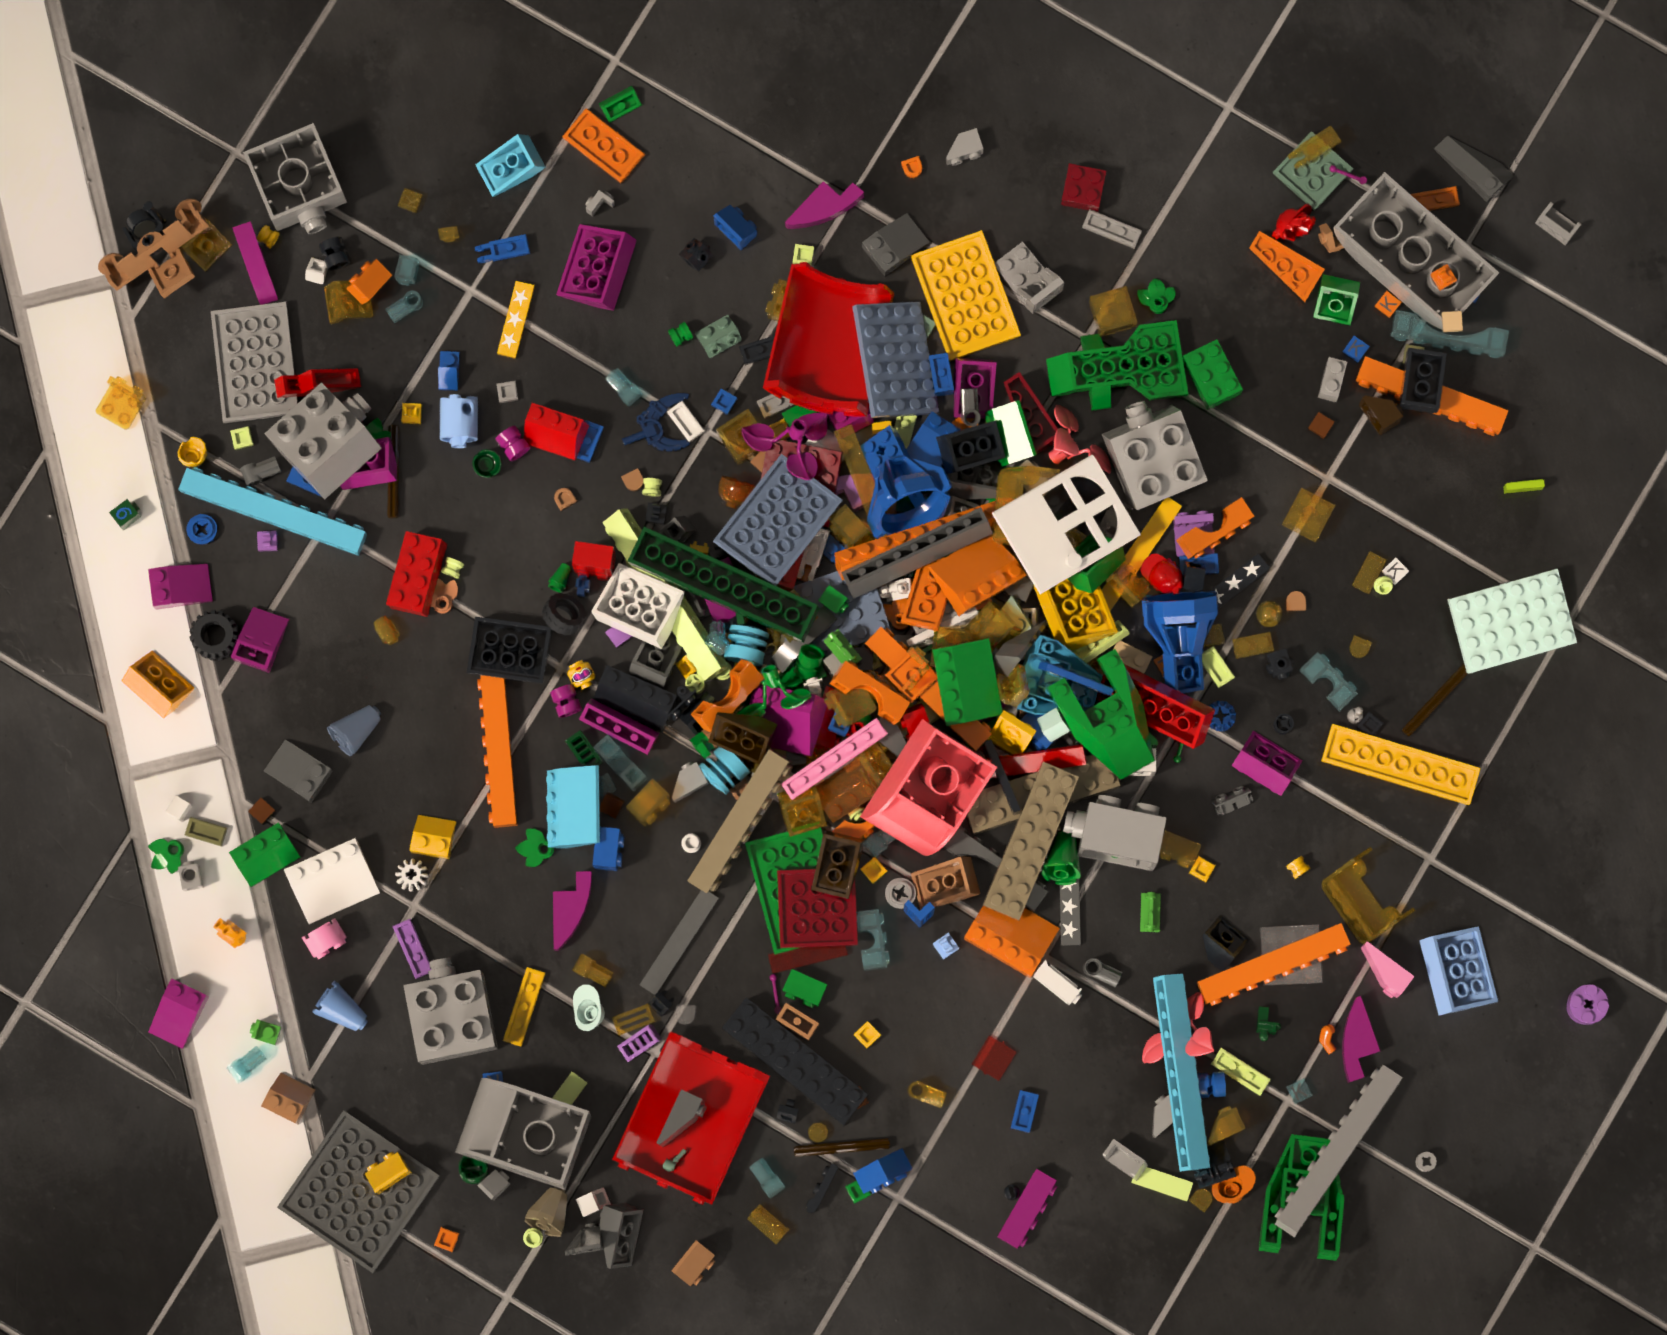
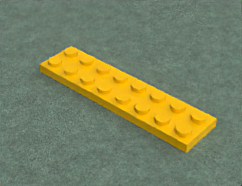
(1400, 764)

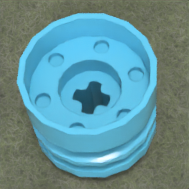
(746, 641)
(724, 769)

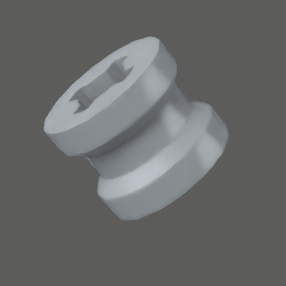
(1423, 1163)

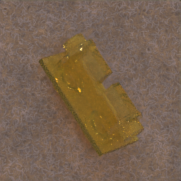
(767, 1224)

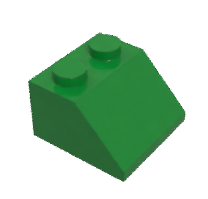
(1336, 299)

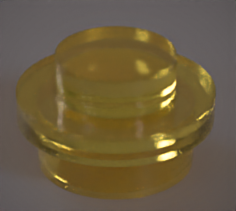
(817, 1132)

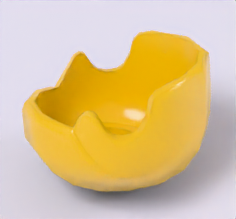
(192, 452)

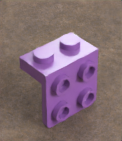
(1186, 522)

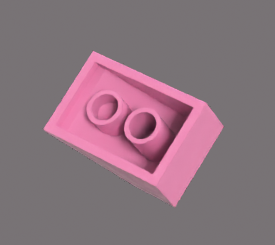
(1388, 973)

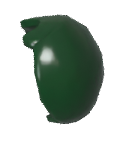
(486, 463)
(472, 1170)

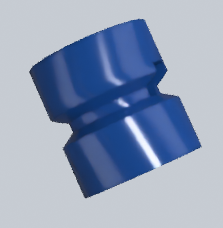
(1212, 1084)

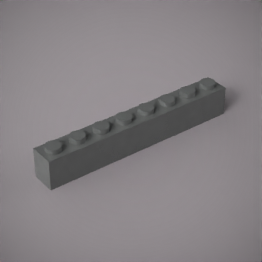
(917, 552)

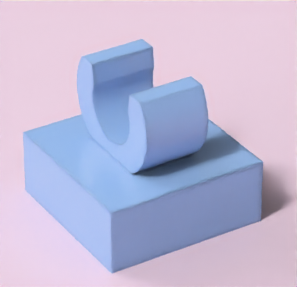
(945, 946)

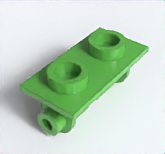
(841, 647)
(1150, 912)

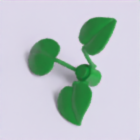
(773, 680)

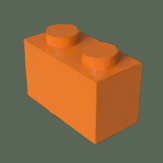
(369, 281)

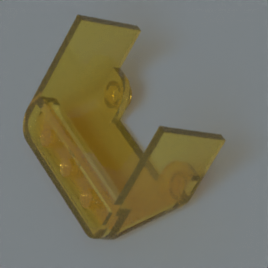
(1010, 486)
(1357, 903)

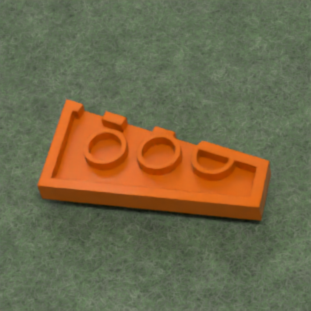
(1288, 265)

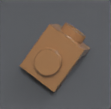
(1326, 238)

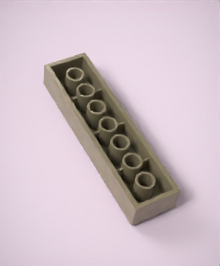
(993, 810)
(740, 821)
(1030, 841)

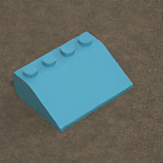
(573, 806)

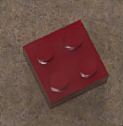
(1083, 187)

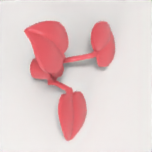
(1065, 445)
(1199, 1043)

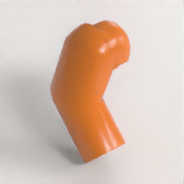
(1325, 1038)

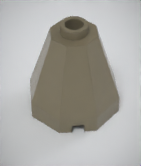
(549, 1212)

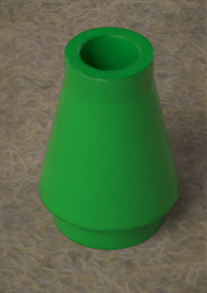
(559, 579)

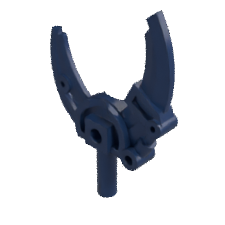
(652, 429)

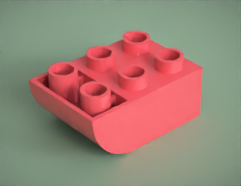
(928, 790)

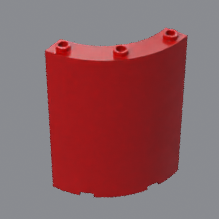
(817, 344)
(711, 1141)

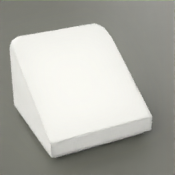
(316, 271)

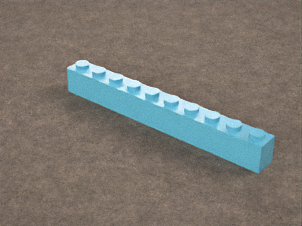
(273, 511)
(1181, 1073)

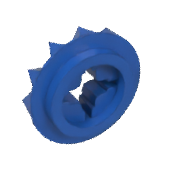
(201, 520)
(1228, 721)

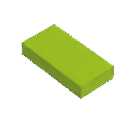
(1523, 486)

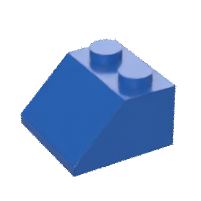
(734, 226)

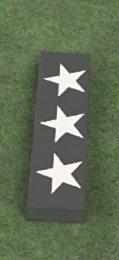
(1070, 914)

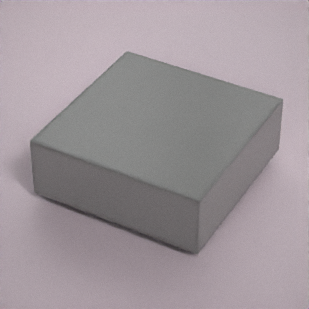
(507, 392)

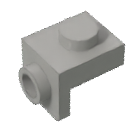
(595, 202)

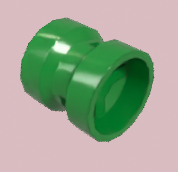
(680, 334)

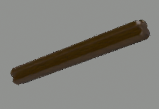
(392, 508)
(1437, 698)
(841, 1147)

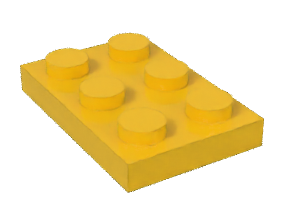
(1011, 733)

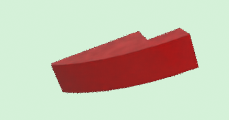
(301, 385)

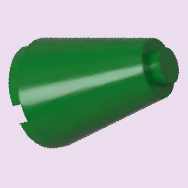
(1063, 860)

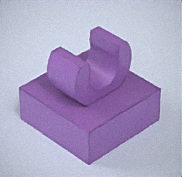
(267, 541)

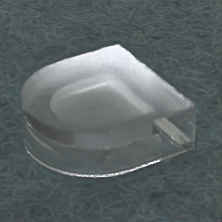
(685, 1014)

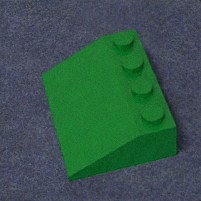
(967, 681)

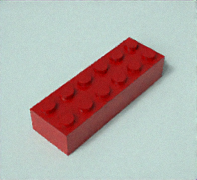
(1169, 709)

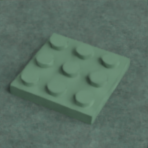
(1314, 179)

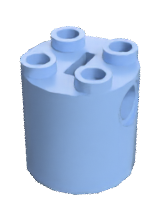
(459, 420)

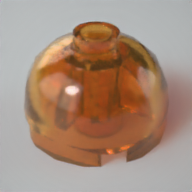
(734, 491)

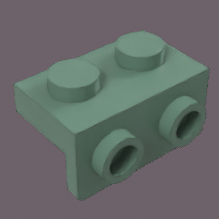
(718, 336)

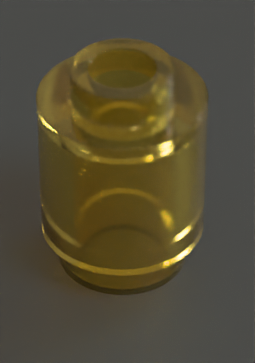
(386, 630)

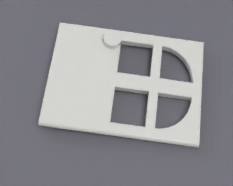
(1042, 539)

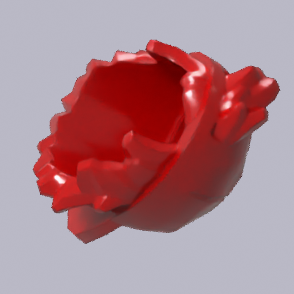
(1294, 223)
(1162, 574)

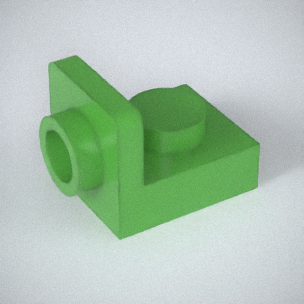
(265, 1032)

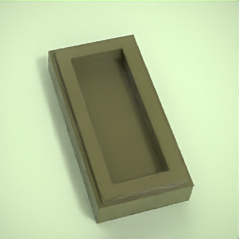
(205, 831)

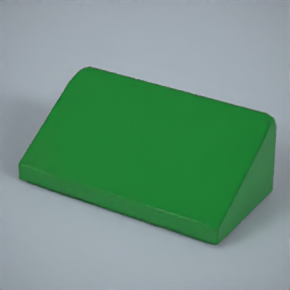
(620, 104)

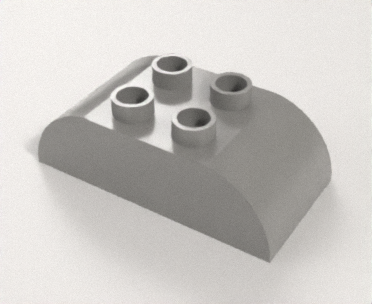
(1405, 244)

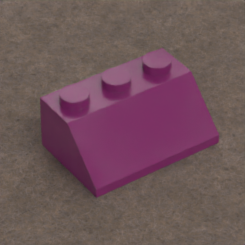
(377, 470)
(1267, 763)

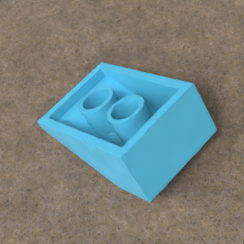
(510, 164)

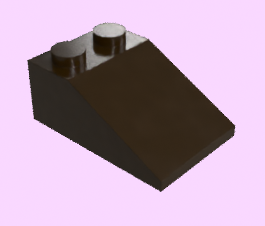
(743, 735)
(837, 864)

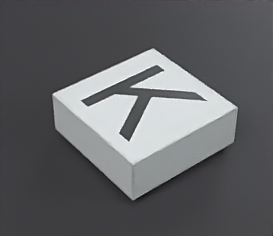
(1395, 571)

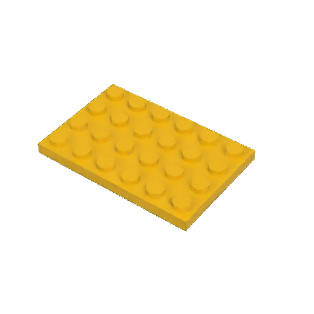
(965, 295)

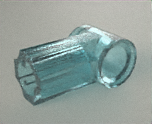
(403, 308)
(626, 390)
(717, 638)
(878, 842)
(243, 1067)
(769, 1181)

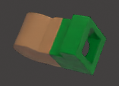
(701, 743)

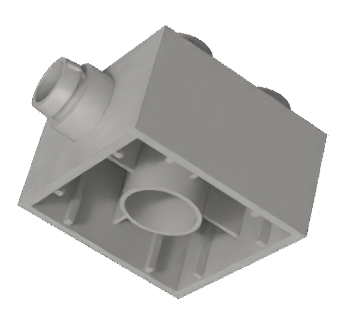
(296, 179)
(325, 438)
(1153, 455)
(1118, 832)
(450, 1014)

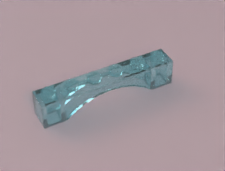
(1409, 326)

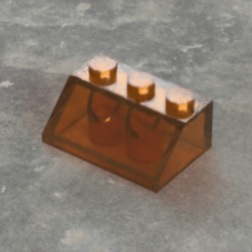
(846, 790)

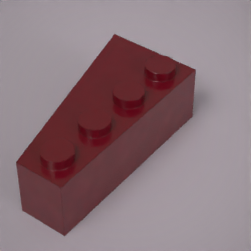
(1038, 421)

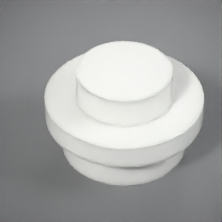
(691, 843)

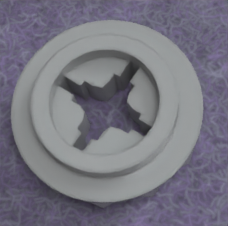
(897, 884)

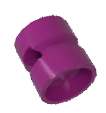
(513, 444)
(564, 694)

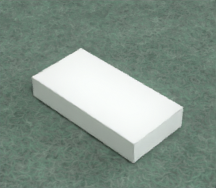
(685, 421)

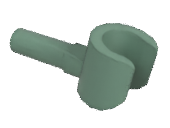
(670, 1165)

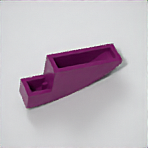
(824, 206)
(255, 263)
(570, 908)
(1357, 1040)

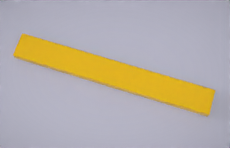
(1145, 543)

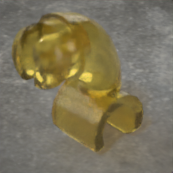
(777, 636)

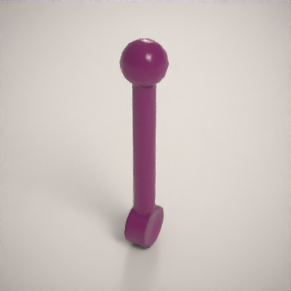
(1362, 180)
(773, 977)

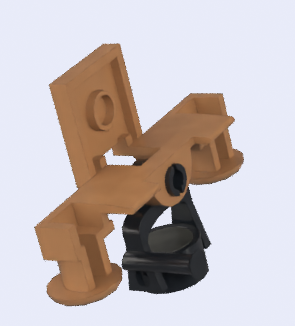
(149, 228)

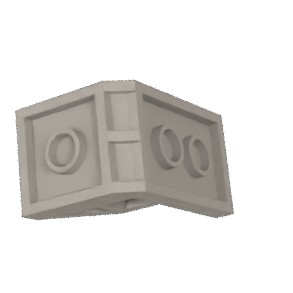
(1028, 278)

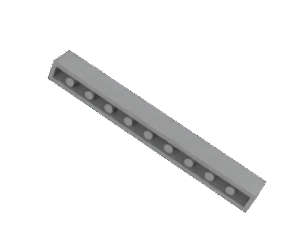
(1338, 1151)

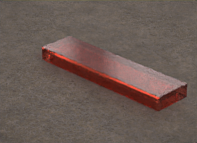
(804, 956)

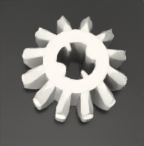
(416, 879)

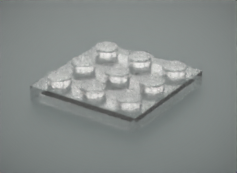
(1277, 937)

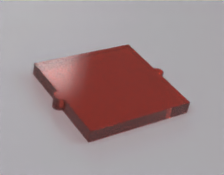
(994, 1058)

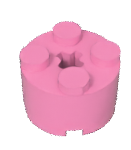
(324, 938)

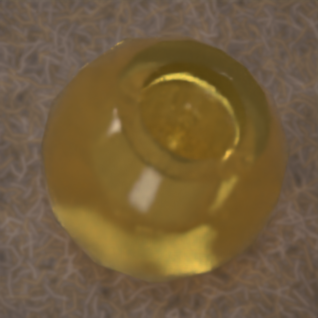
(1269, 613)

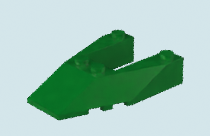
(1113, 728)
(1291, 1167)

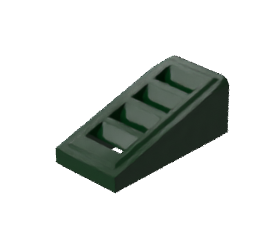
(575, 737)

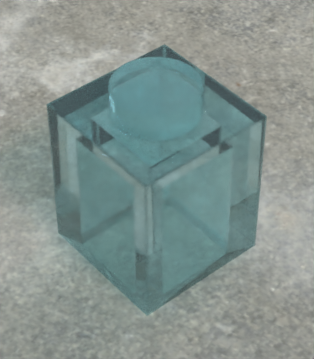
(406, 270)

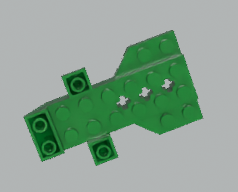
(1100, 368)

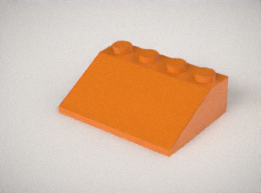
(976, 573)
(1012, 941)

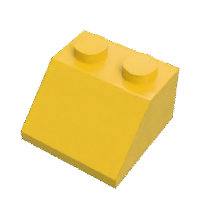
(433, 837)
(387, 1172)

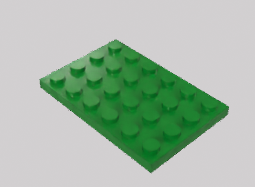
(775, 854)

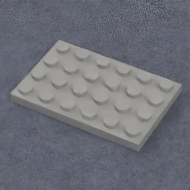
(250, 353)

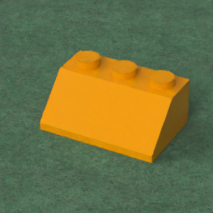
(157, 684)

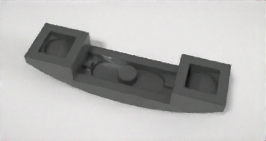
(789, 652)

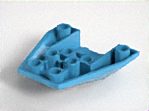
(1052, 651)

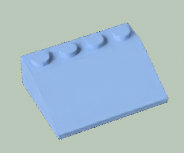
(1458, 970)

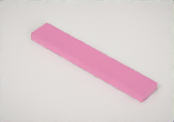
(834, 759)

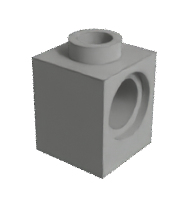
(196, 883)

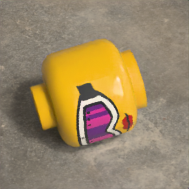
(581, 674)

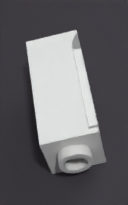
(1058, 983)

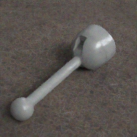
(1355, 713)

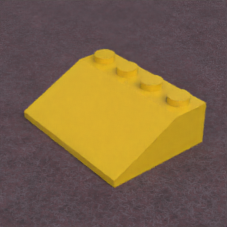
(1076, 615)

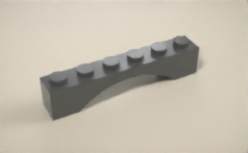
(964, 845)

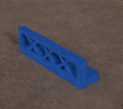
(917, 916)

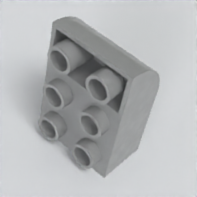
(524, 1132)

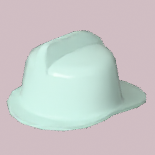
(587, 1008)

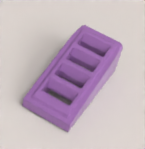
(653, 1033)

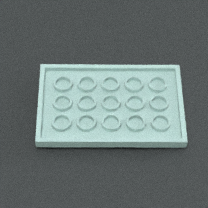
(1512, 621)

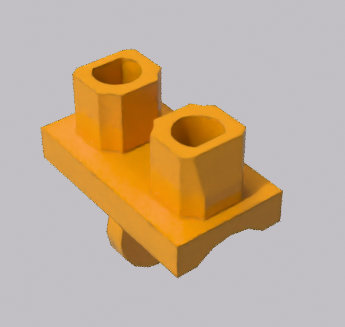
(230, 932)

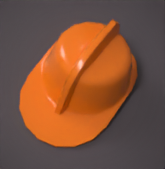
(1235, 1188)

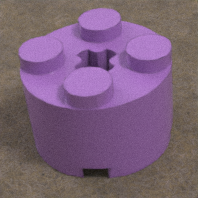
(1576, 1002)

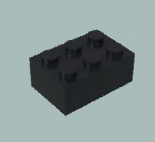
(1422, 380)
(970, 447)

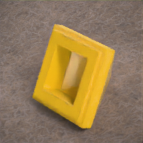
(686, 667)

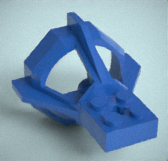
(900, 476)
(1181, 643)

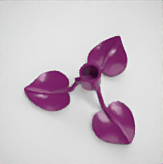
(811, 425)

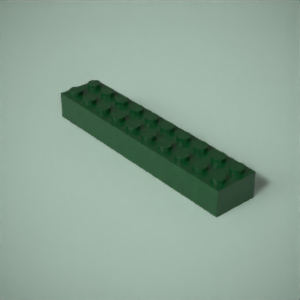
(723, 584)

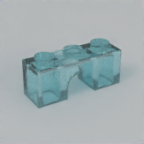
(1318, 668)
(620, 763)
(871, 922)

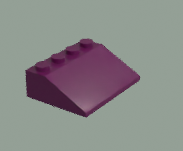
(596, 266)
(797, 726)

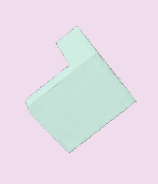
(1053, 725)

